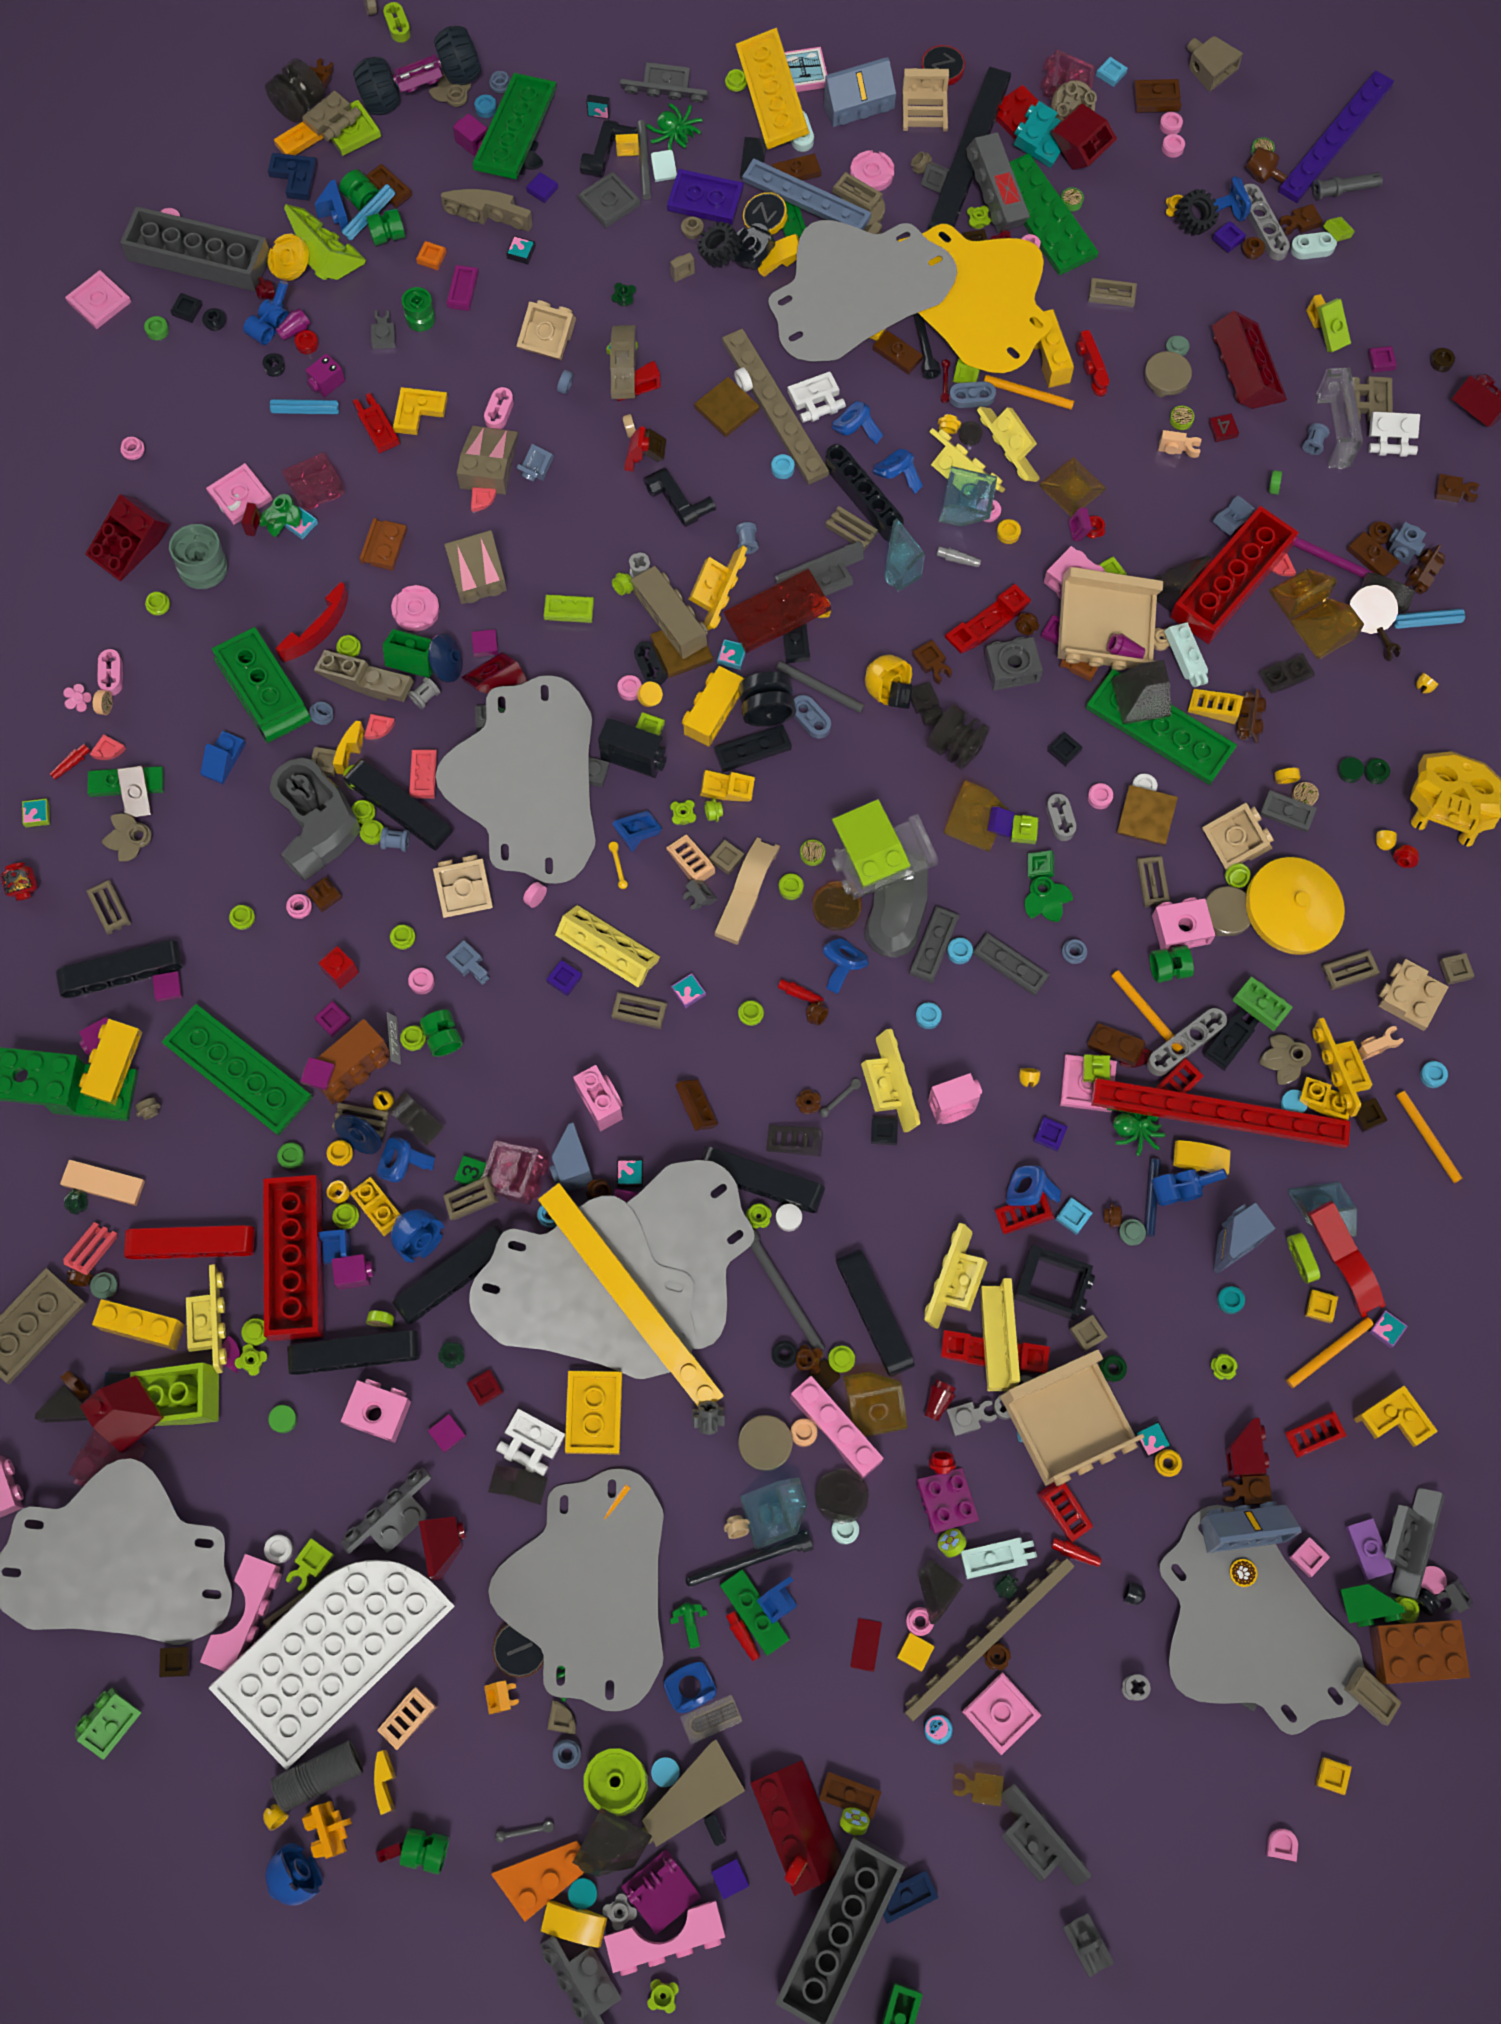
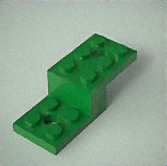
(55, 1083)

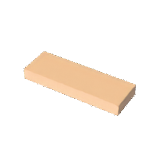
(102, 1182)

